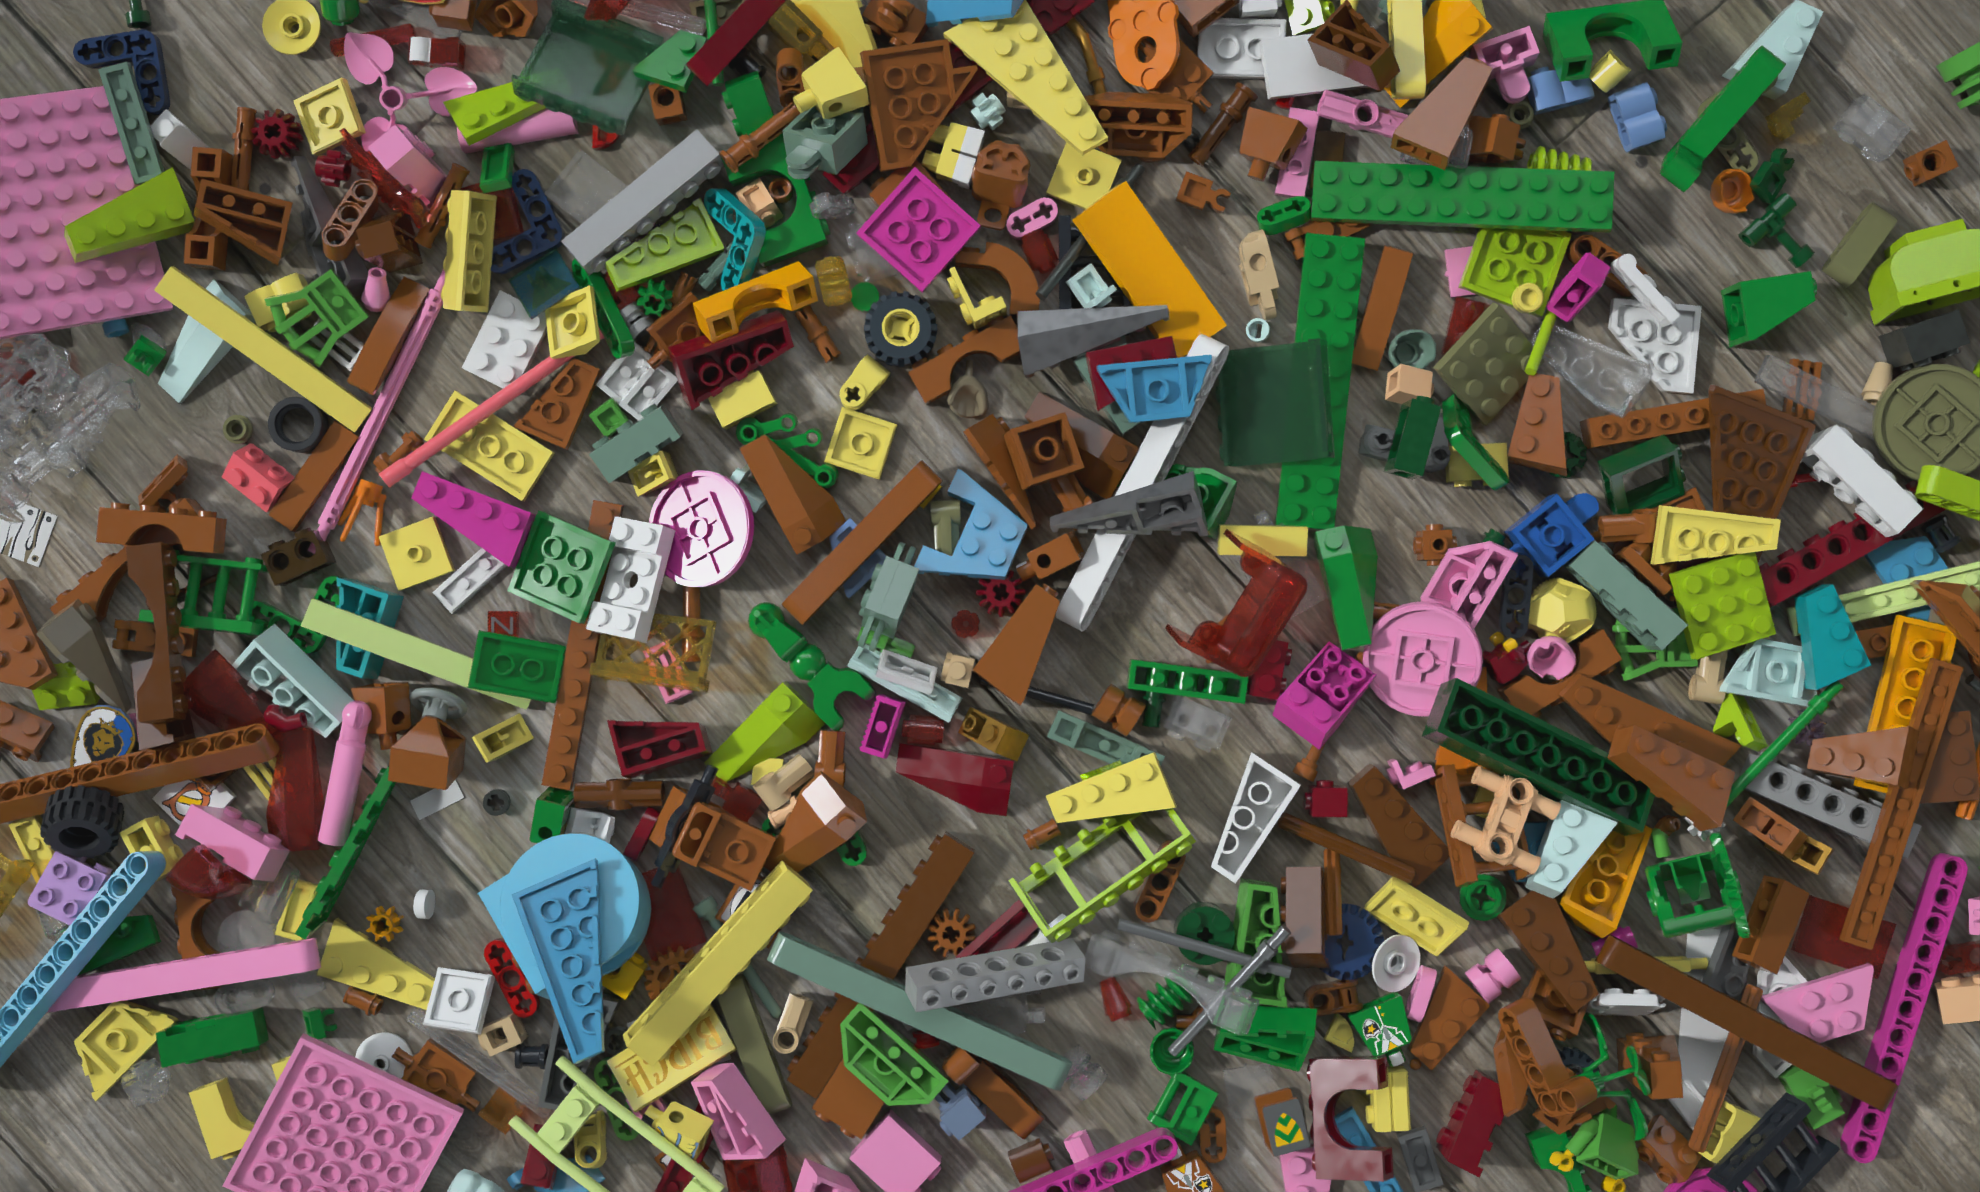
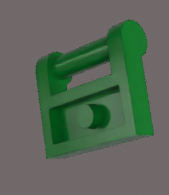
(1190, 1112)

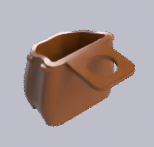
(1000, 180)

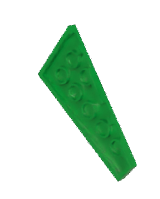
(346, 858)

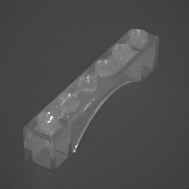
(1223, 1005)

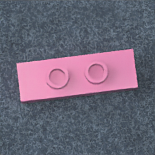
(1294, 178)

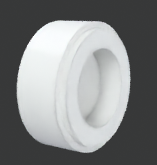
(424, 904)

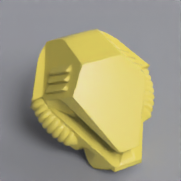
(1561, 609)

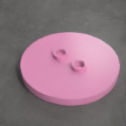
(1417, 651)

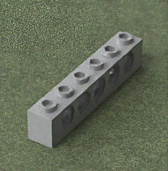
(1813, 805)
(994, 974)

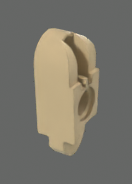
(1259, 273)

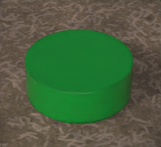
(864, 295)

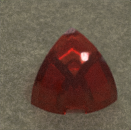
(204, 876)

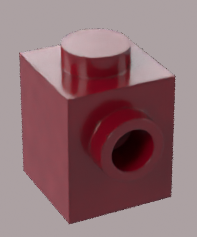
(1326, 799)

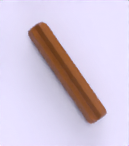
(1332, 887)

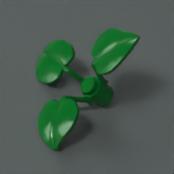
(1640, 1124)

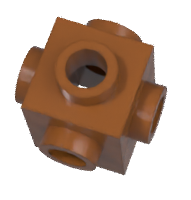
(1424, 544)

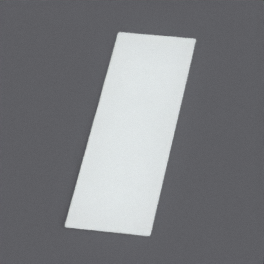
(1698, 1038)

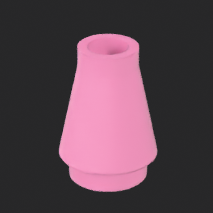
(376, 290)

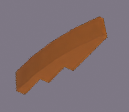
(1381, 307)
(388, 336)

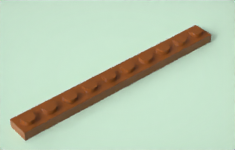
(575, 676)
(1900, 807)

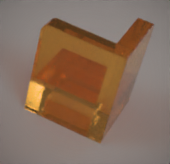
(501, 1110)

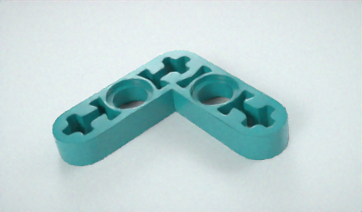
(747, 231)

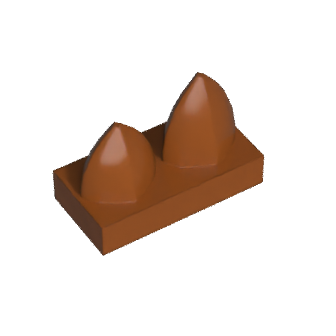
(1656, 576)

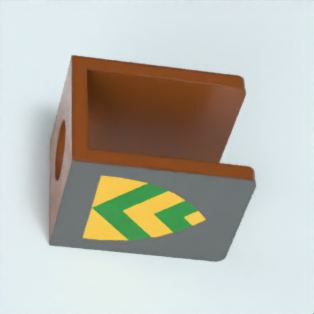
(1281, 1122)

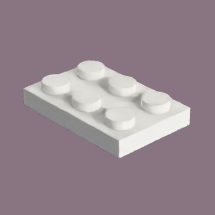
(506, 342)

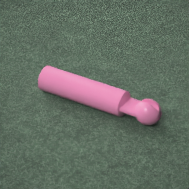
(345, 774)

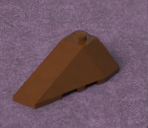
(1102, 451)

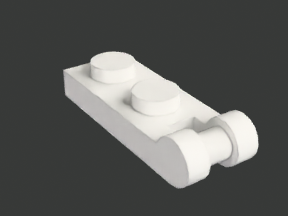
(1644, 290)

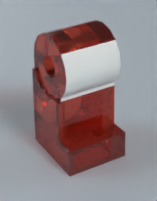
(437, 52)

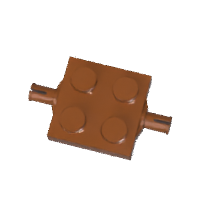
(1186, 78)
(673, 328)
(439, 1073)

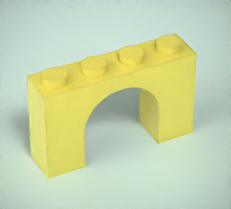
(219, 1118)

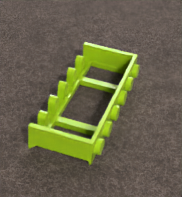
(1109, 896)

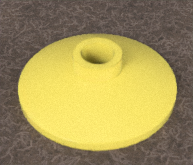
(282, 16)

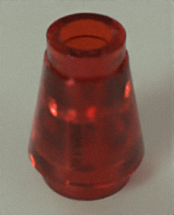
(1114, 999)

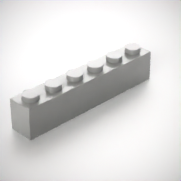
(643, 202)

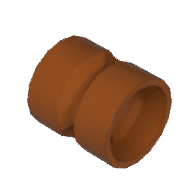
(1118, 709)

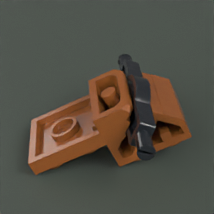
(707, 836)

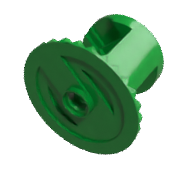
(1693, 887)

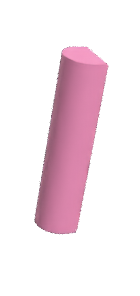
(536, 127)

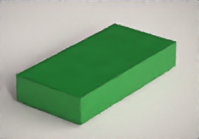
(497, 168)

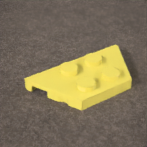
(118, 1042)

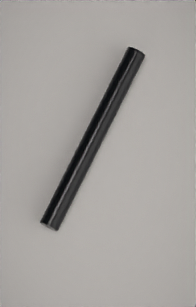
(1055, 699)

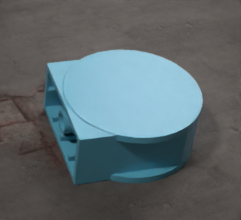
(622, 899)

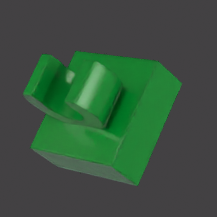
(145, 355)
(315, 1022)

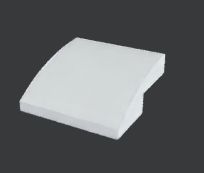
(636, 383)

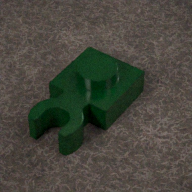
(1770, 176)

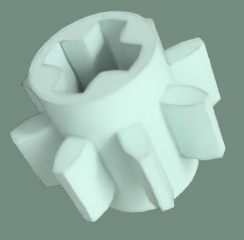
(987, 111)

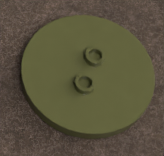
(1929, 420)

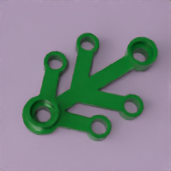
(788, 443)

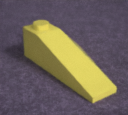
(840, 25)

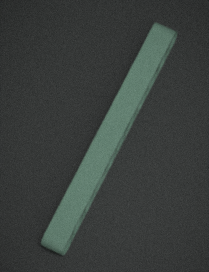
(944, 1023)

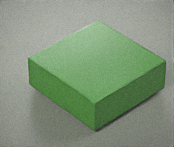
(608, 417)

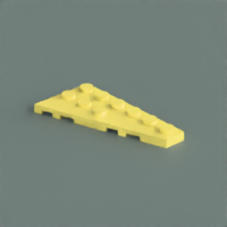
(1030, 69)

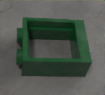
(1413, 438)
(1649, 494)

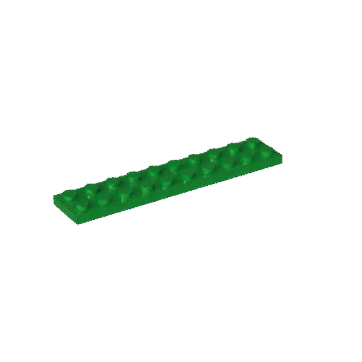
(1463, 196)
(1327, 312)

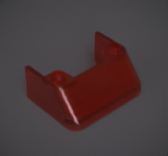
(1255, 618)

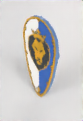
(102, 735)

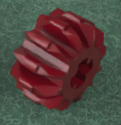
(285, 125)
(991, 595)

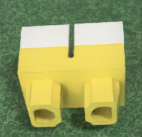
(958, 153)

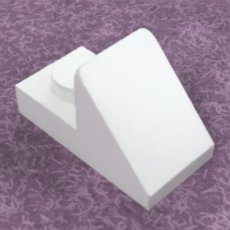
(176, 137)

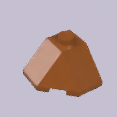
(507, 16)

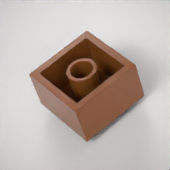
(1043, 451)

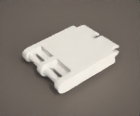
(1618, 1003)

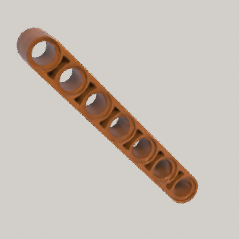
(862, 542)

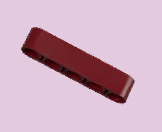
(731, 38)

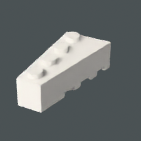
(1860, 480)
(1256, 809)

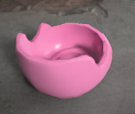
(1551, 657)

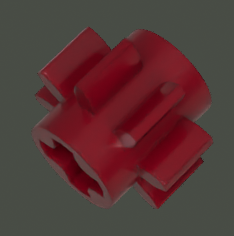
(333, 168)

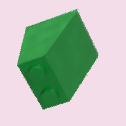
(1763, 303)

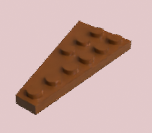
(1614, 710)

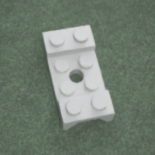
(638, 550)

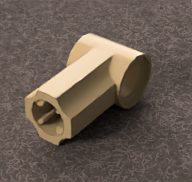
(1708, 678)
(777, 786)
(793, 1021)

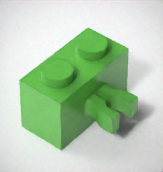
(1816, 1093)

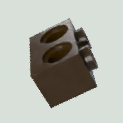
(299, 562)

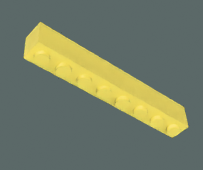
(717, 964)

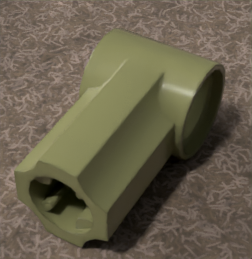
(946, 523)

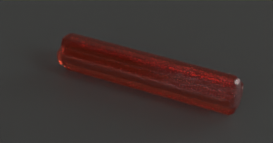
(392, 35)

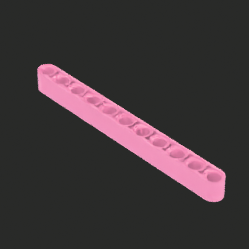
(190, 974)

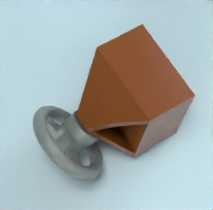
(430, 750)

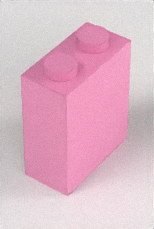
(896, 1156)

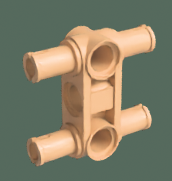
(1505, 820)

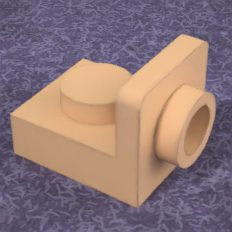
(760, 202)

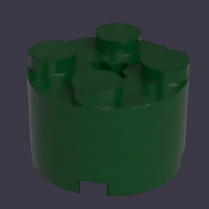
(1207, 915)

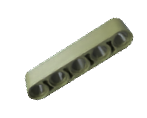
(754, 1046)

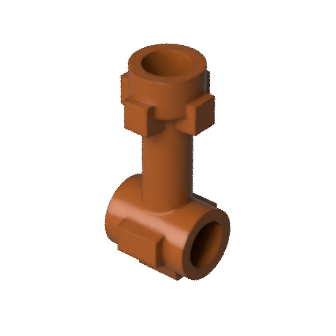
(411, 442)

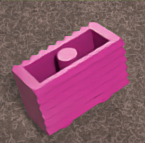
(1578, 287)
(882, 726)

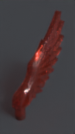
(387, 185)

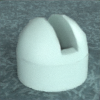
(1251, 330)

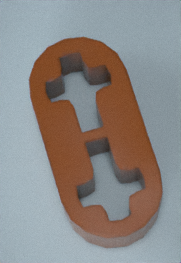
(1219, 1134)

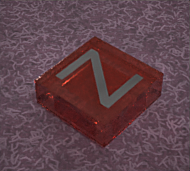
(504, 622)

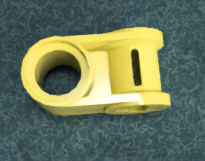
(1608, 71)
(867, 379)
(589, 1137)

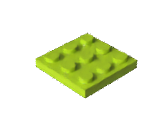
(1511, 258)
(1722, 604)

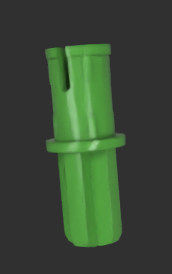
(894, 645)

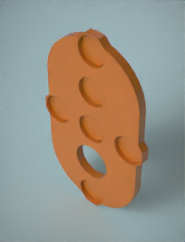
(1135, 21)

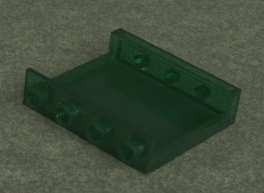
(587, 68)
(1275, 404)

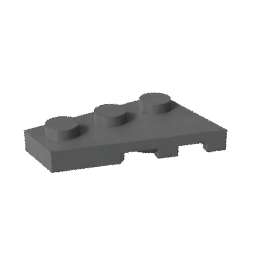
(1724, 970)

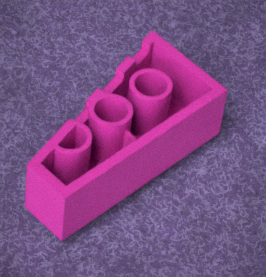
(482, 519)

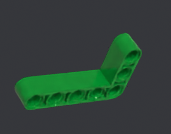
(1685, 159)

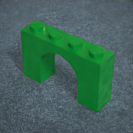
(1641, 22)
(801, 230)

